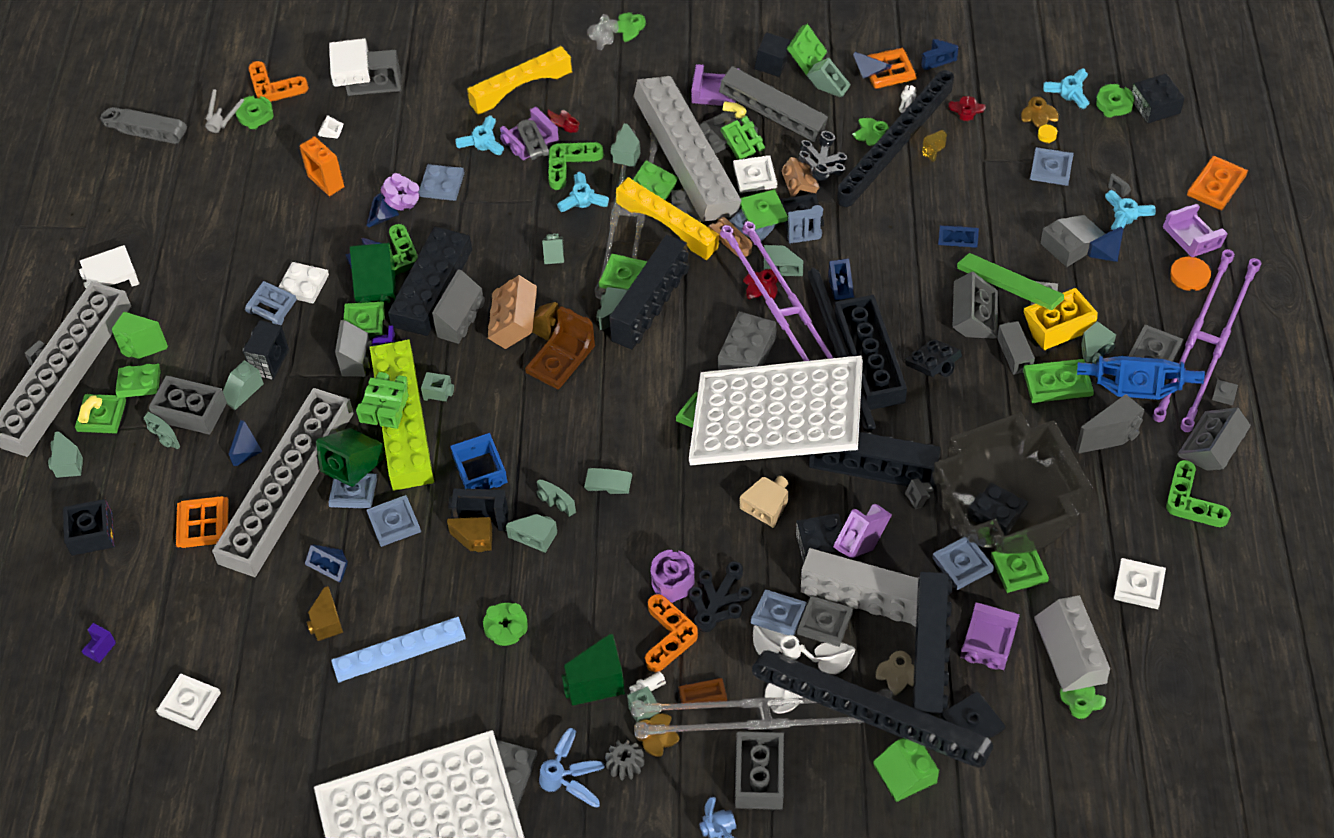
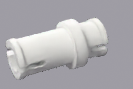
(908, 97)
(652, 682)

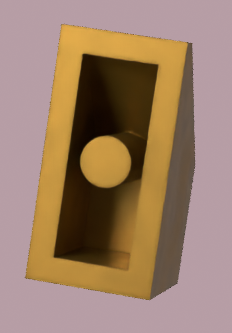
(545, 320)
(472, 532)
(324, 616)

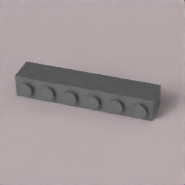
(773, 104)

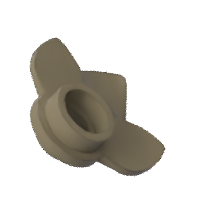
(897, 675)

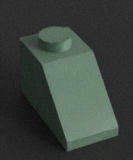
(828, 78)
(784, 260)
(242, 384)
(533, 531)

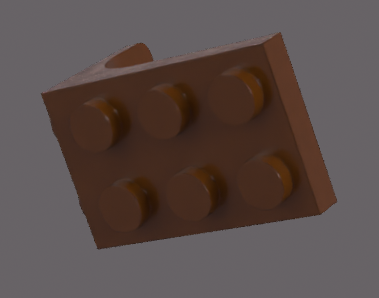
(564, 350)

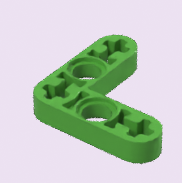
(567, 156)
(400, 258)
(1187, 503)

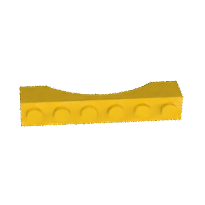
(489, 92)
(640, 200)

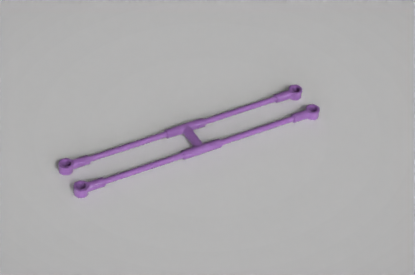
(749, 229)
(1219, 342)

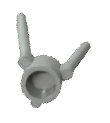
(215, 121)

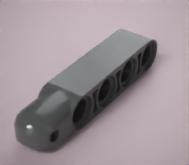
(144, 124)

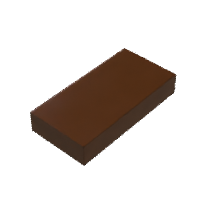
(703, 691)

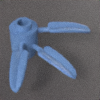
(552, 771)
(716, 823)

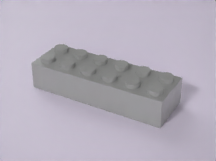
(860, 586)

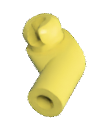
(735, 107)
(86, 407)

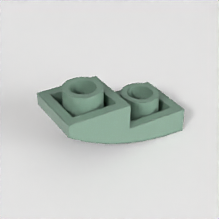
(164, 431)
(607, 479)
(554, 495)

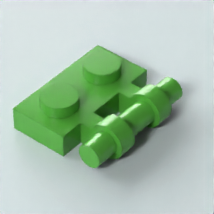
(738, 140)

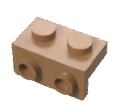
(798, 177)

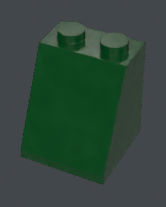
(373, 273)
(348, 455)
(594, 673)

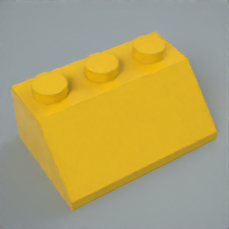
(1063, 323)

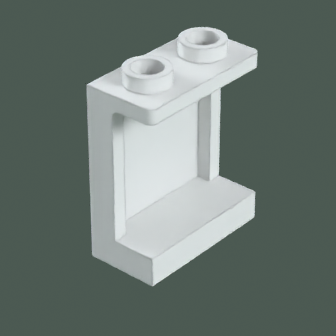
(349, 62)
(108, 268)

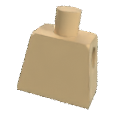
(766, 500)

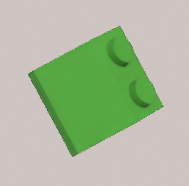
(138, 336)
(906, 768)

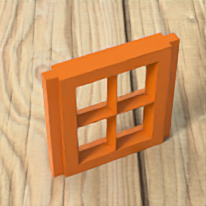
(893, 79)
(183, 521)

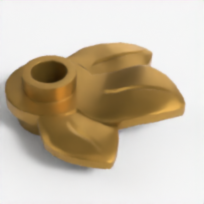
(1039, 114)
(654, 743)

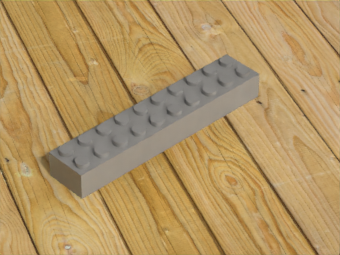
(687, 148)
(60, 367)
(281, 484)

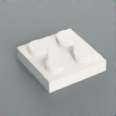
(754, 174)
(304, 281)
(1139, 583)
(188, 702)

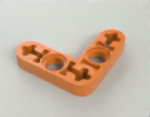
(272, 88)
(676, 633)

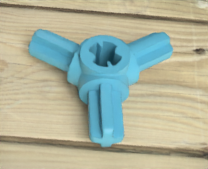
(1070, 88)
(482, 138)
(582, 195)
(1127, 210)

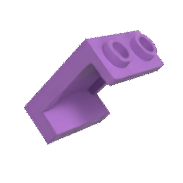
(706, 88)
(547, 129)
(1192, 232)
(862, 532)
(989, 636)

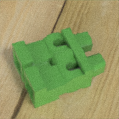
(384, 401)

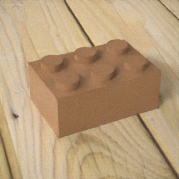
(512, 312)

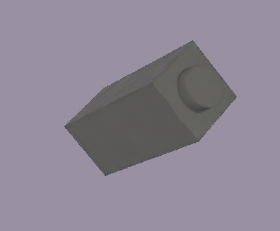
(1015, 346)

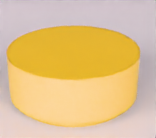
(1047, 133)

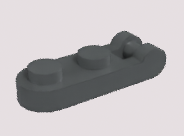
(532, 139)

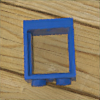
(481, 445)

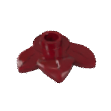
(966, 108)
(564, 120)
(769, 284)

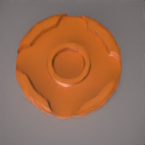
(1190, 273)

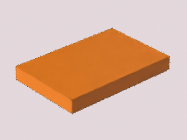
(1217, 182)

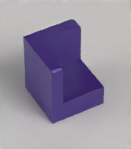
(385, 339)
(100, 644)

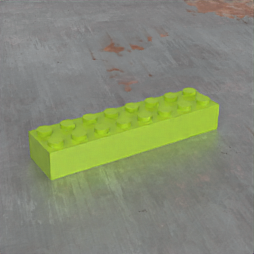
(407, 446)

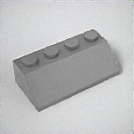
(1072, 644)

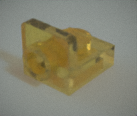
(933, 144)

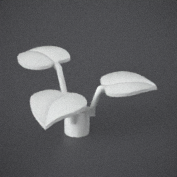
(830, 658)

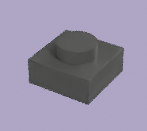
(1225, 392)

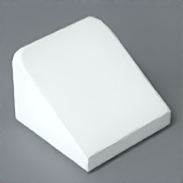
(330, 128)

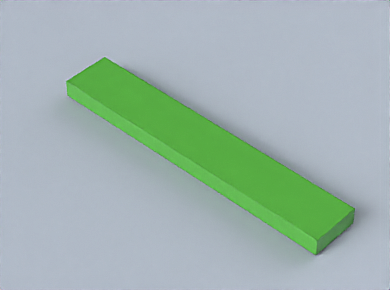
(1011, 281)

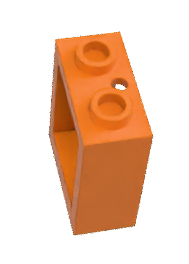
(322, 166)

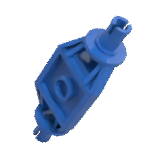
(1140, 376)

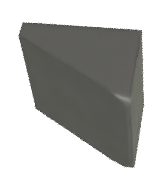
(1119, 185)

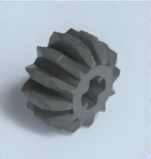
(616, 757)

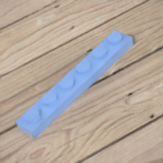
(398, 649)

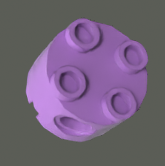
(672, 574)

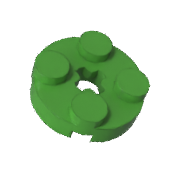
(1114, 108)
(254, 119)
(505, 612)

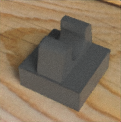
(33, 352)
(918, 493)

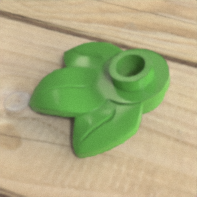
(630, 25)
(870, 131)
(1082, 701)

